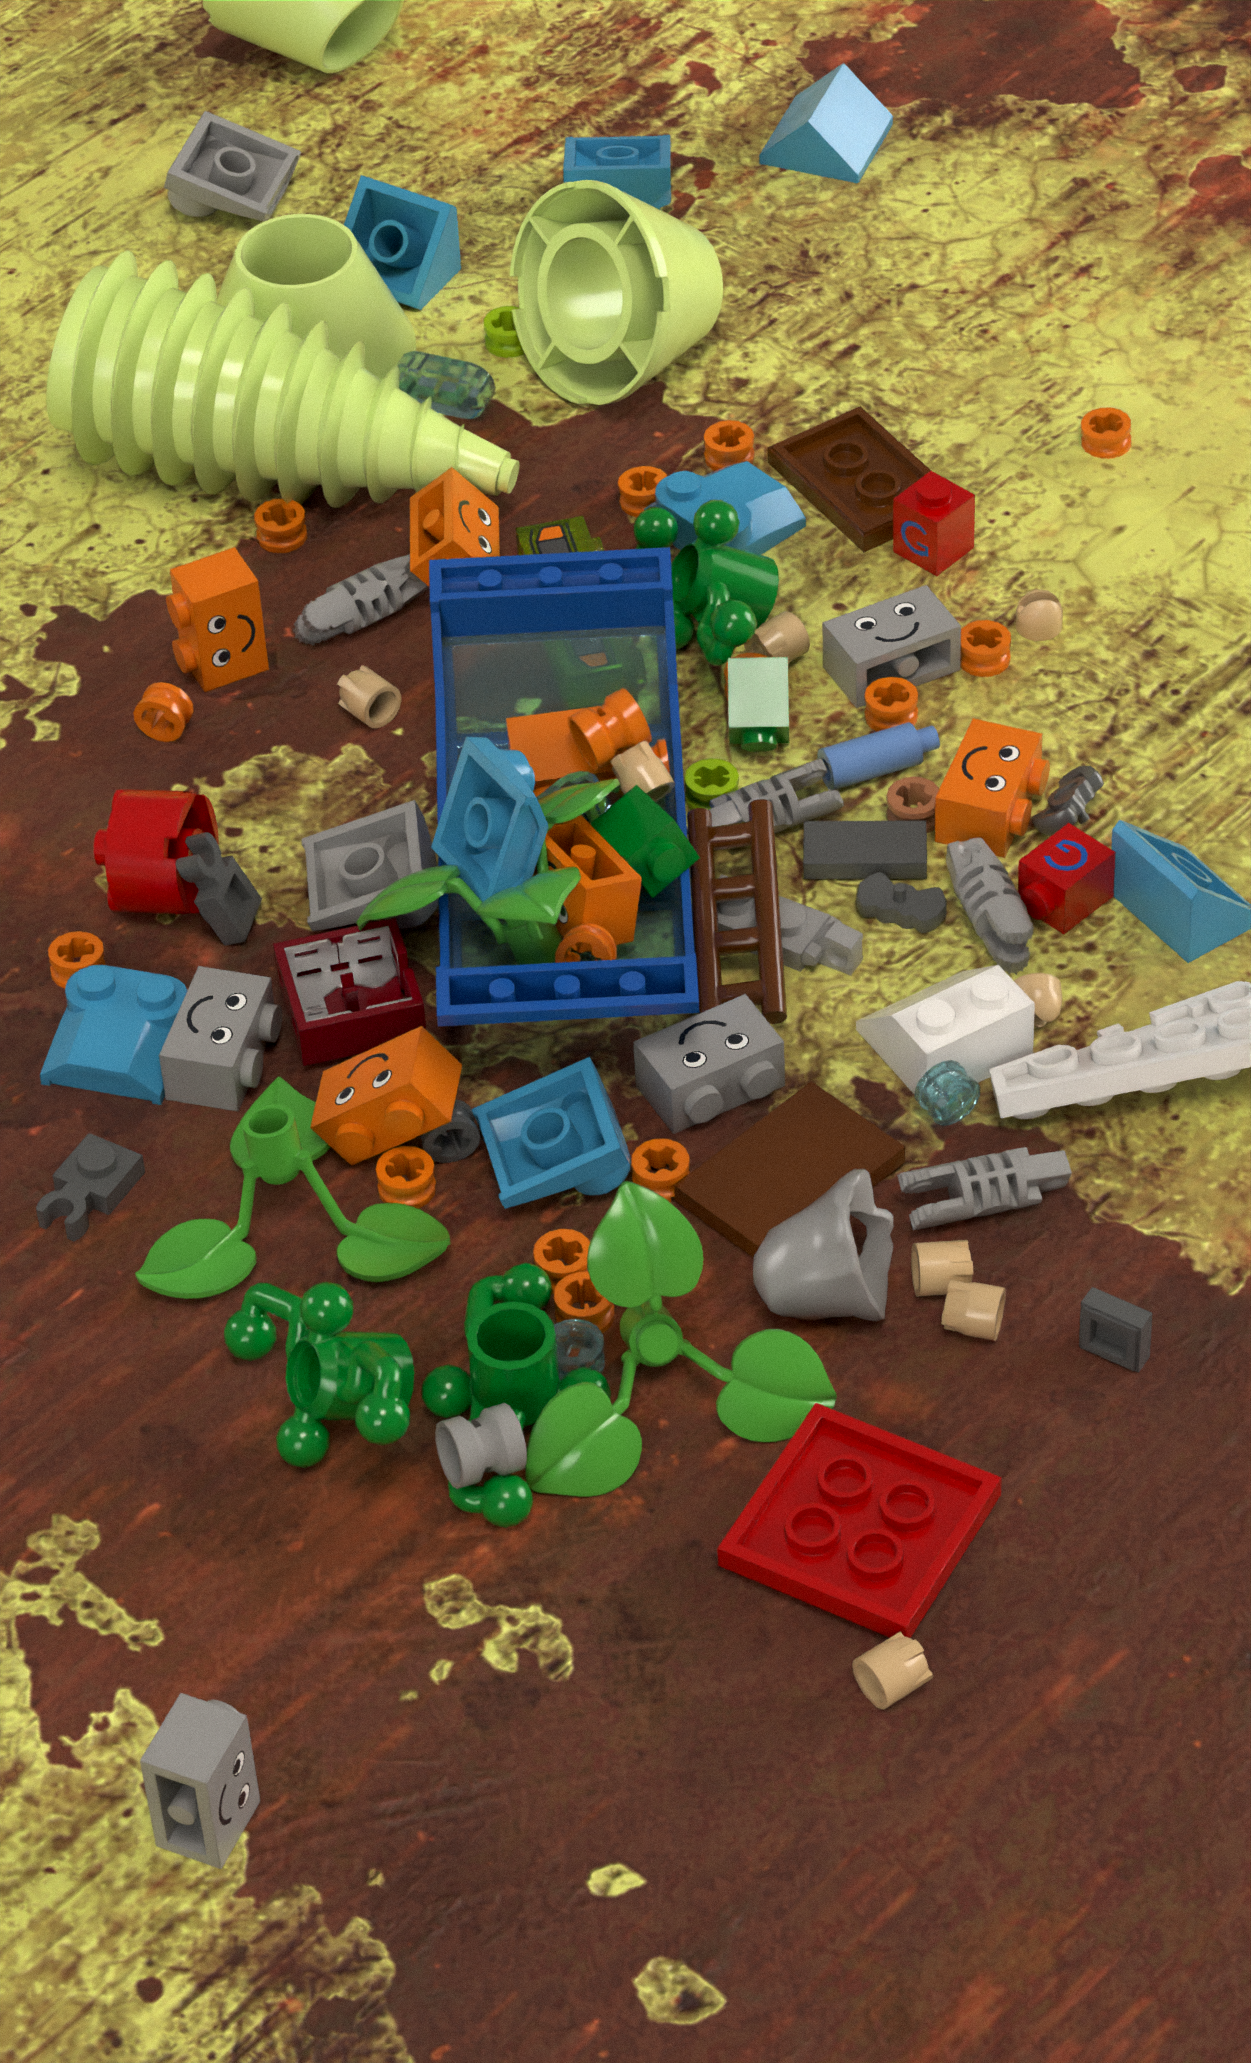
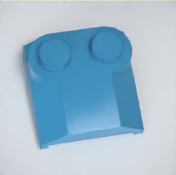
(628, 163)
(762, 504)
(491, 819)
(114, 1032)
(555, 1137)

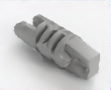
(359, 601)
(780, 791)
(990, 902)
(985, 1185)

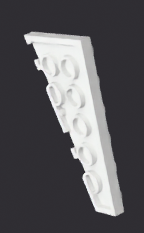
(1184, 1042)

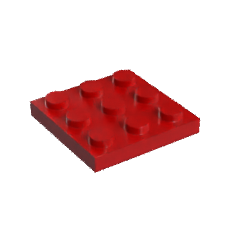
(860, 1522)

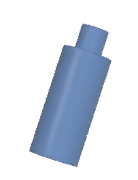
(876, 754)

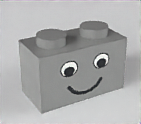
(897, 637)
(219, 1038)
(709, 1063)
(200, 1779)

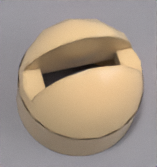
(1039, 615)
(1045, 993)

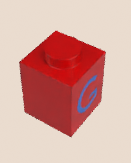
(933, 523)
(1066, 878)

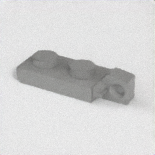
(806, 934)

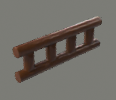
(760, 885)

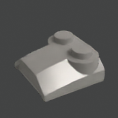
(229, 171)
(361, 859)

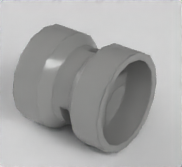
(480, 1446)

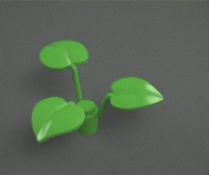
(528, 908)
(274, 1144)
(633, 1259)

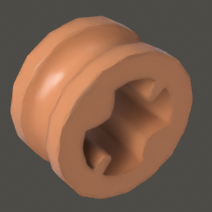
(909, 792)

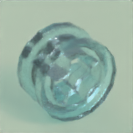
(947, 1092)
(581, 1335)

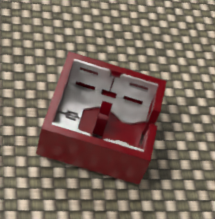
(347, 990)

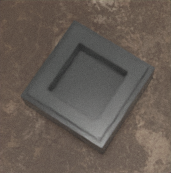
(1115, 1329)

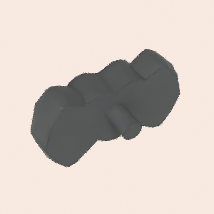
(1069, 800)
(901, 903)

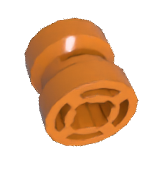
(613, 727)

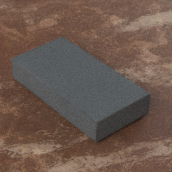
(865, 848)

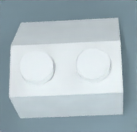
(967, 1018)

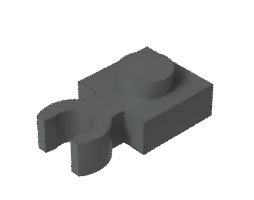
(225, 892)
(90, 1178)

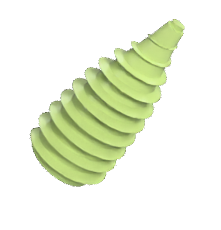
(242, 397)

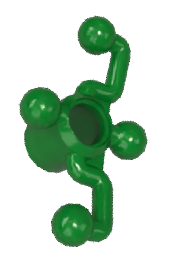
(715, 583)
(509, 1363)
(327, 1369)

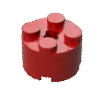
(142, 849)

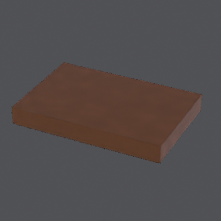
(850, 473)
(785, 1166)

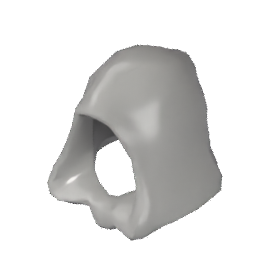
(811, 1259)

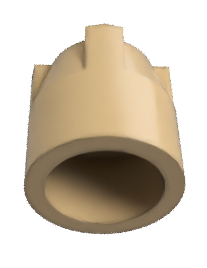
(780, 637)
(369, 697)
(642, 768)
(938, 1263)
(974, 1309)
(891, 1670)

